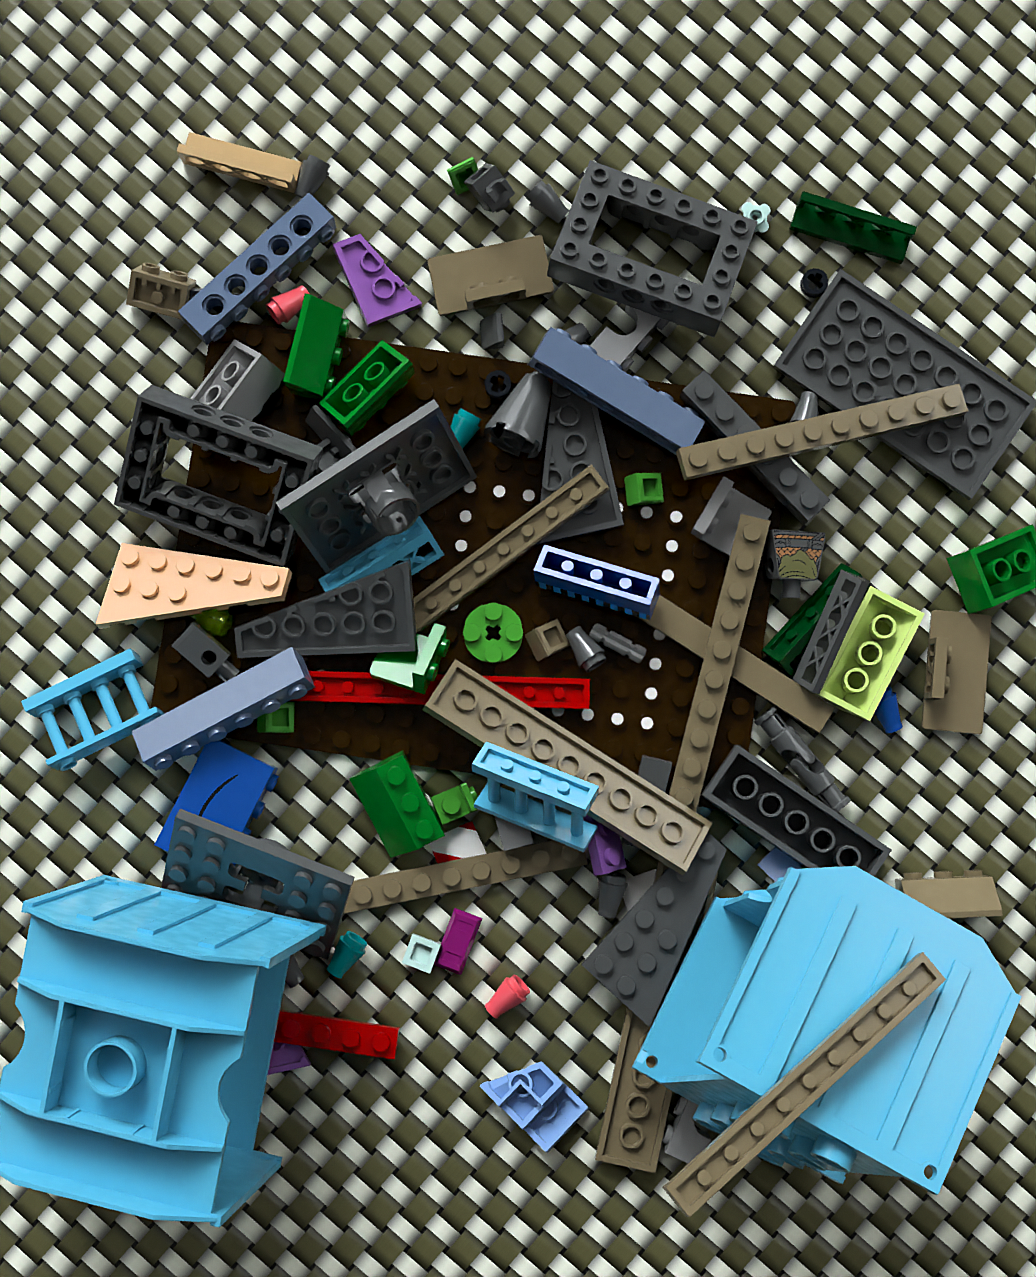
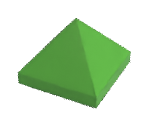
(460, 173)

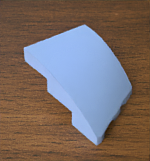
(537, 1103)

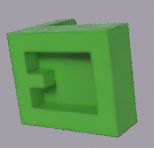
(454, 803)

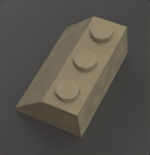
(953, 895)

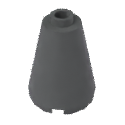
(522, 417)

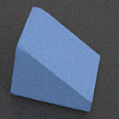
(777, 863)

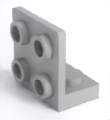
(722, 513)

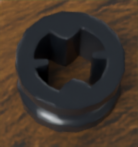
(805, 282)
(506, 383)

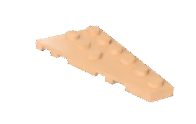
(179, 584)

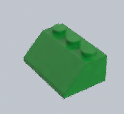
(316, 348)
(367, 387)
(397, 805)

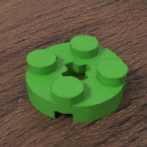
(493, 650)

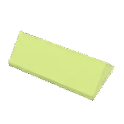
(870, 653)

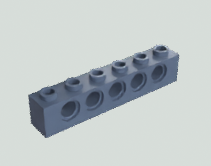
(305, 214)

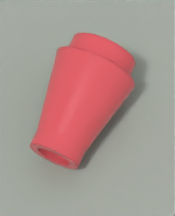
(286, 305)
(508, 995)

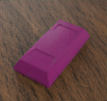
(458, 941)

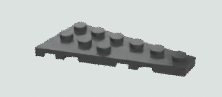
(572, 445)
(649, 940)

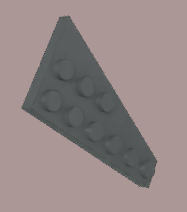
(354, 618)

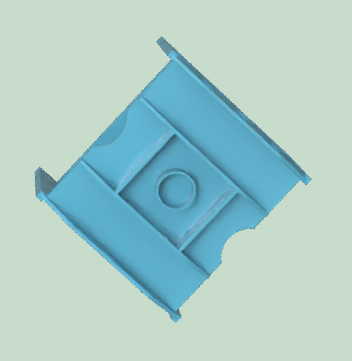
(790, 967)
(145, 1049)

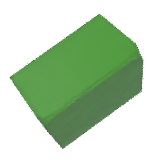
(643, 489)
(279, 721)

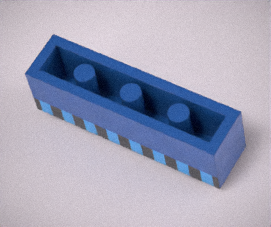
(597, 582)

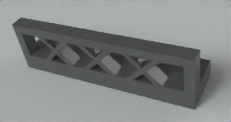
(830, 631)

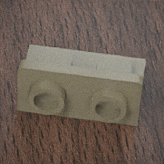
(159, 290)

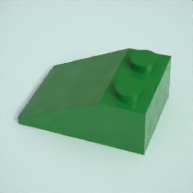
(996, 569)

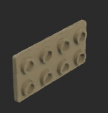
(490, 275)
(956, 672)

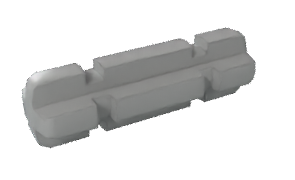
(617, 643)

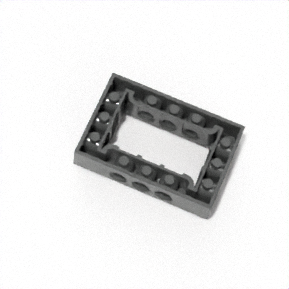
(638, 284)
(144, 491)

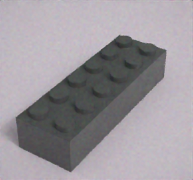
(790, 816)

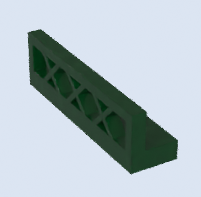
(852, 227)
(797, 632)

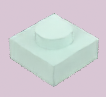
(421, 953)

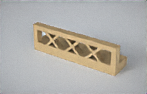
(240, 162)

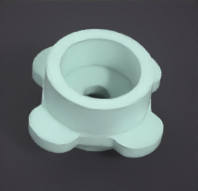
(760, 211)

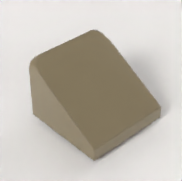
(547, 640)

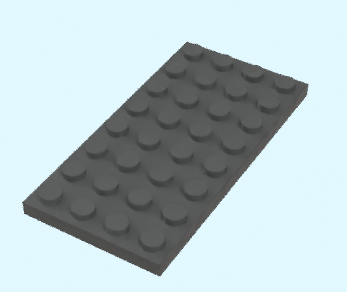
(869, 351)

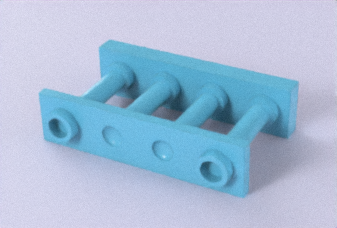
(71, 692)
(541, 782)

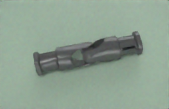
(787, 742)

